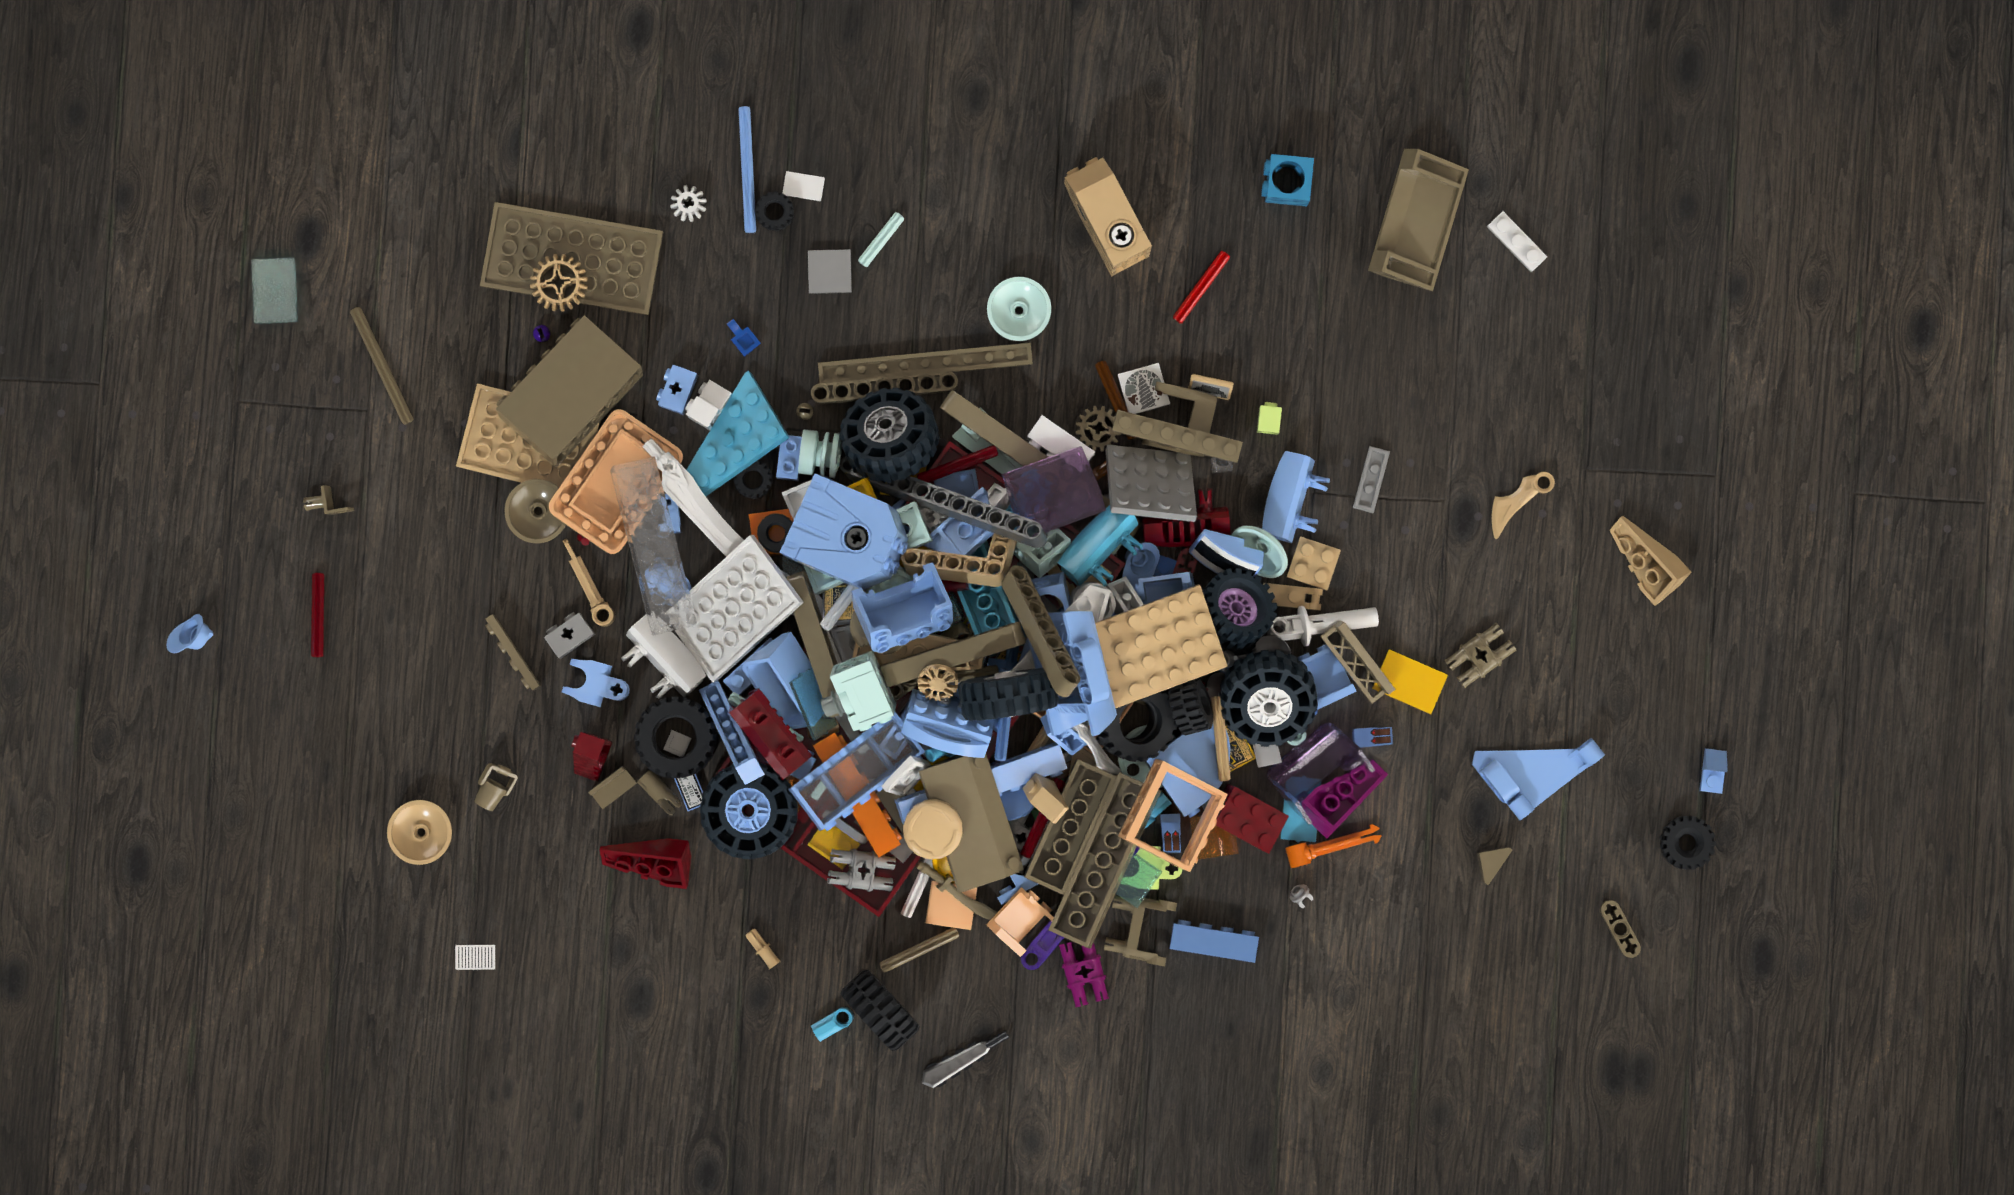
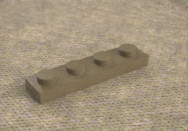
(517, 661)

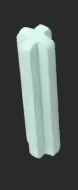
(881, 239)

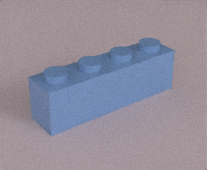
(1214, 942)

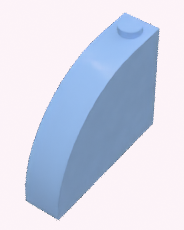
(1197, 757)

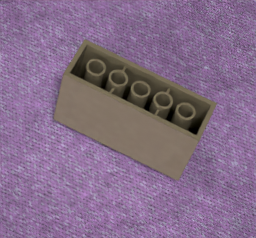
(569, 391)

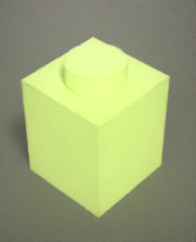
(1269, 418)

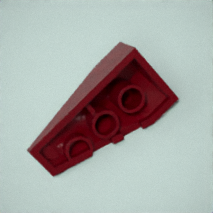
(658, 859)

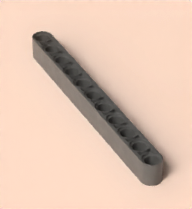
(952, 503)

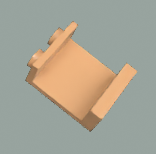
(1018, 918)

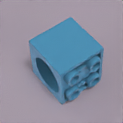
(1302, 166)

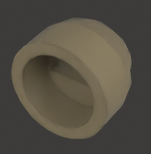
(802, 415)

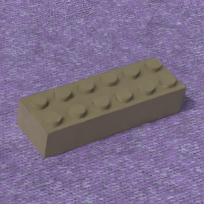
(1066, 840)

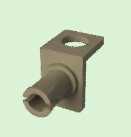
(324, 501)

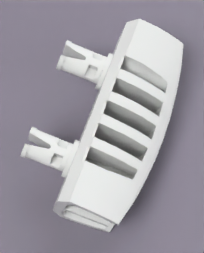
(668, 656)

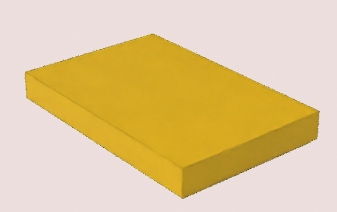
(1414, 682)

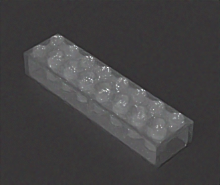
(653, 546)

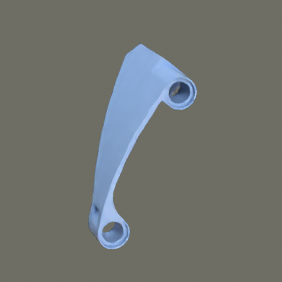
(1531, 776)

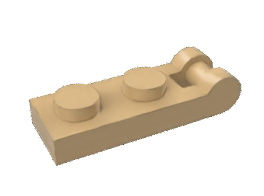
(1295, 596)

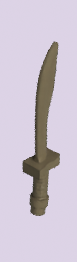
(945, 883)

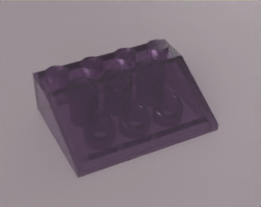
(1055, 490)

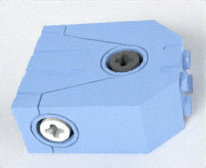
(846, 535)

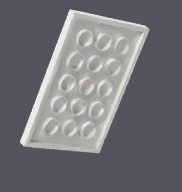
(737, 608)

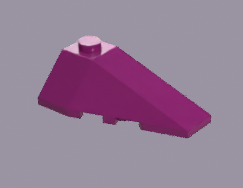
(1334, 801)

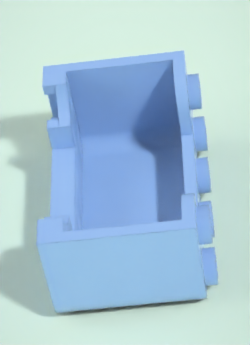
(904, 610)

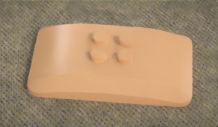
(588, 495)

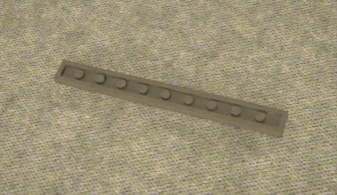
(928, 362)

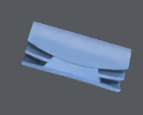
(1288, 494)

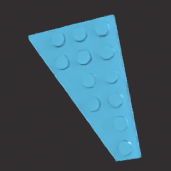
(738, 437)

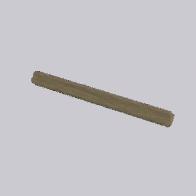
(381, 365)

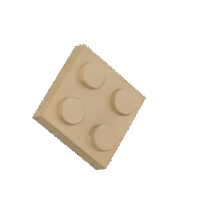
(1313, 563)

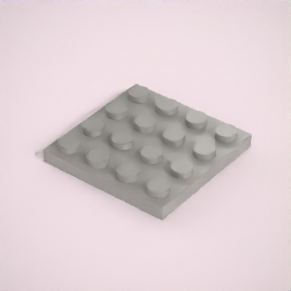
(1150, 483)

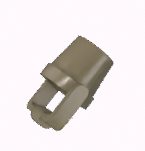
(490, 790)

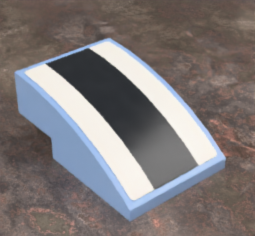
(1224, 552)

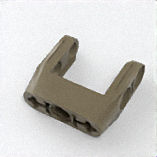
(1201, 413)

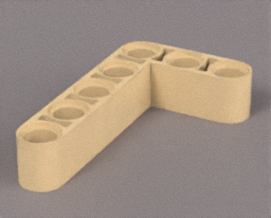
(965, 564)

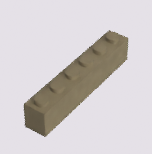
(1177, 436)

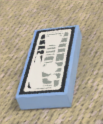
(690, 791)

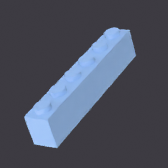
(731, 733)

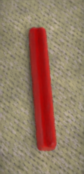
(1200, 288)

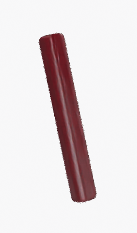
(958, 464)
(317, 617)
(1038, 828)

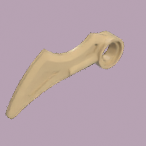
(1507, 506)

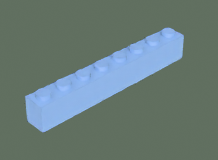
(1007, 774)

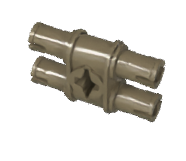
(1480, 643)

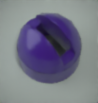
(546, 332)

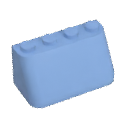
(772, 671)

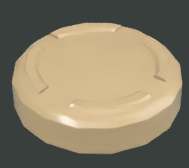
(932, 829)

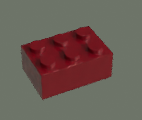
(1250, 819)

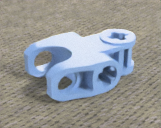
(597, 683)

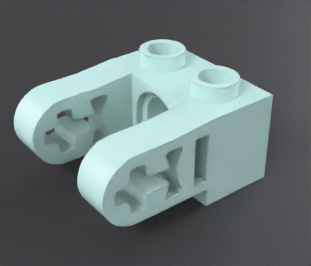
(1046, 557)

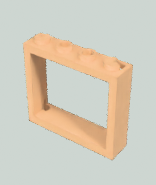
(1144, 800)

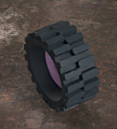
(1248, 599)

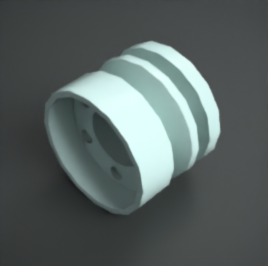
(819, 453)

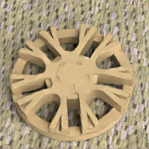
(938, 682)

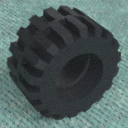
(1191, 707)

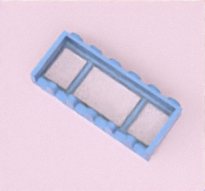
(854, 772)

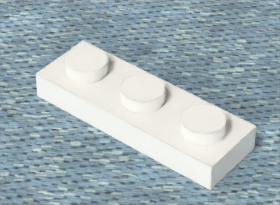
(1517, 241)

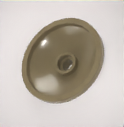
(521, 511)

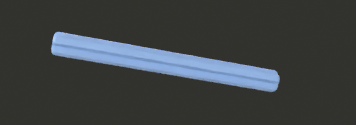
(747, 169)

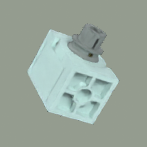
(860, 693)

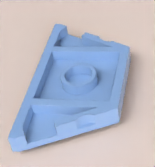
(960, 537)

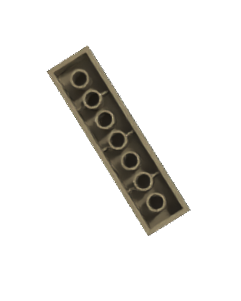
(1100, 867)

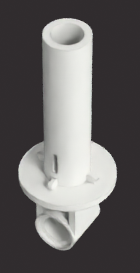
(1303, 626)

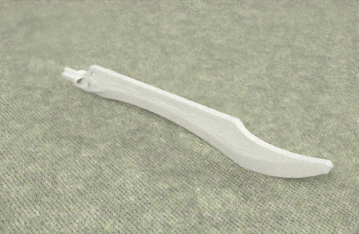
(688, 496)

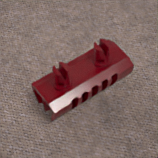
(1184, 533)
(770, 734)

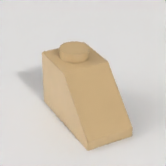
(1045, 797)

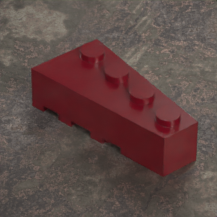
(590, 755)

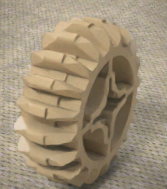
(550, 282)

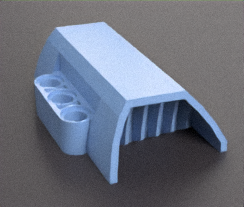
(1092, 696)

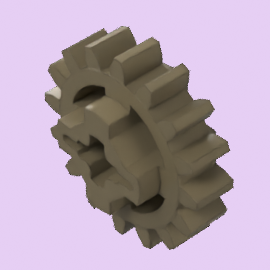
(1100, 420)

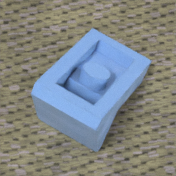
(1713, 770)
(1019, 881)

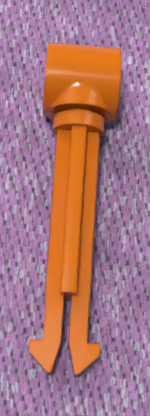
(1302, 853)

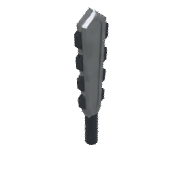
(950, 1066)

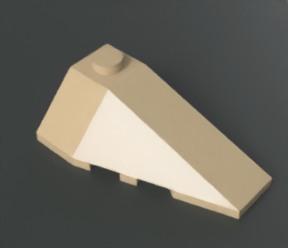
(1653, 564)

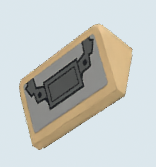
(1211, 386)

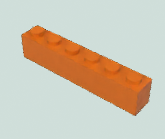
(869, 815)

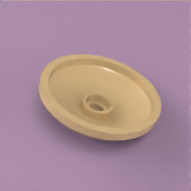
(404, 835)

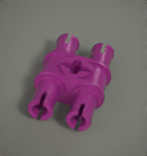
(1076, 982)

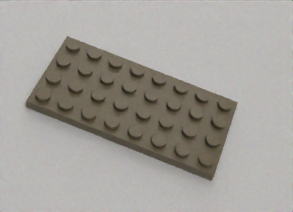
(616, 256)

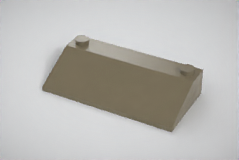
(1418, 219)
(987, 843)

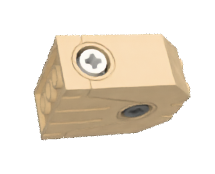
(1107, 215)

